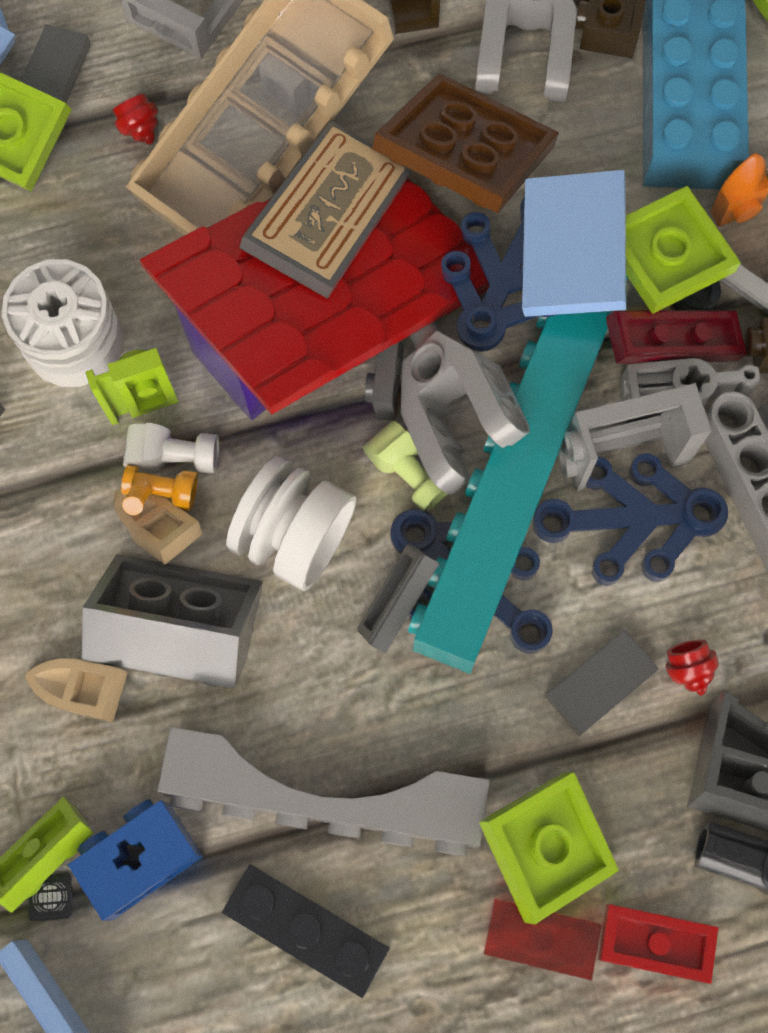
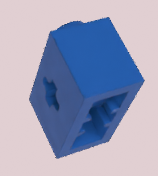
(117, 886)

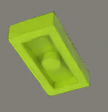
(41, 852)

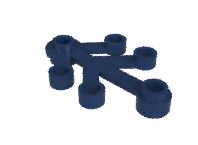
(502, 277)
(637, 515)
(506, 611)

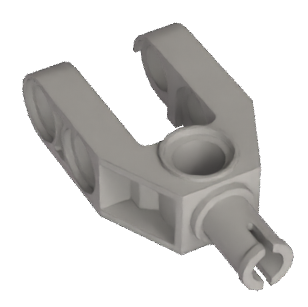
(552, 15)
(435, 377)

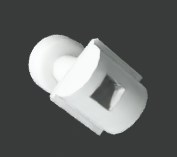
(151, 447)

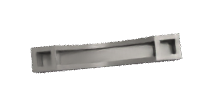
(436, 808)

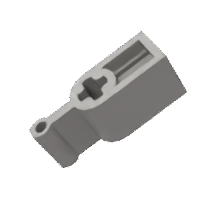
(658, 376)

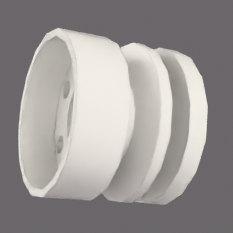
(66, 344)
(282, 518)

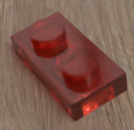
(552, 944)

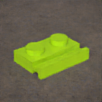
(133, 385)

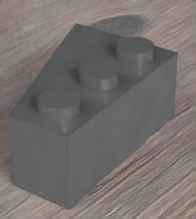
(732, 765)

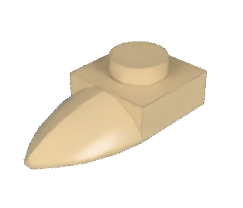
(159, 527)
(79, 686)

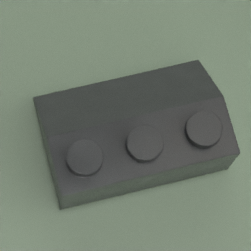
(171, 620)

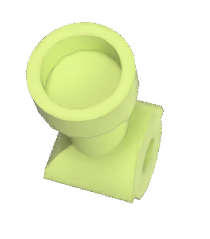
(393, 452)

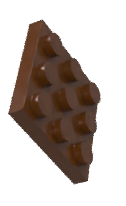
(465, 142)

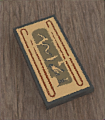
(325, 209)

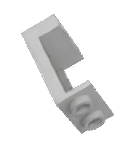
(180, 25)
(680, 427)

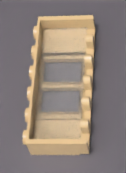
(259, 109)

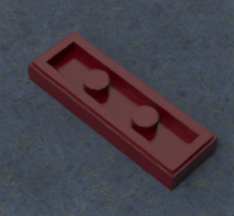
(675, 335)

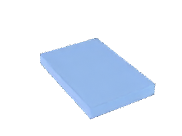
(574, 244)

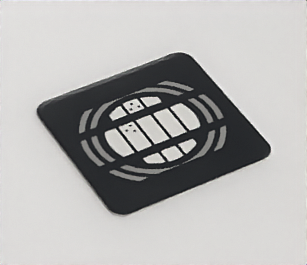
(52, 899)

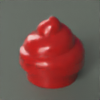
(137, 118)
(692, 665)

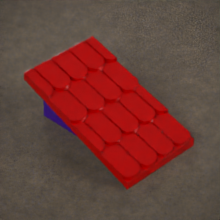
(281, 340)

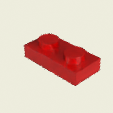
(658, 943)

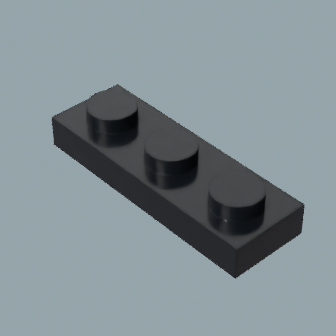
(306, 930)

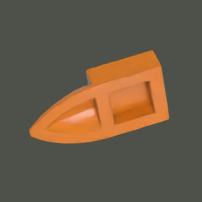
(742, 192)

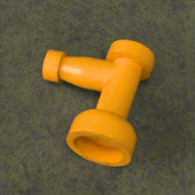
(139, 486)

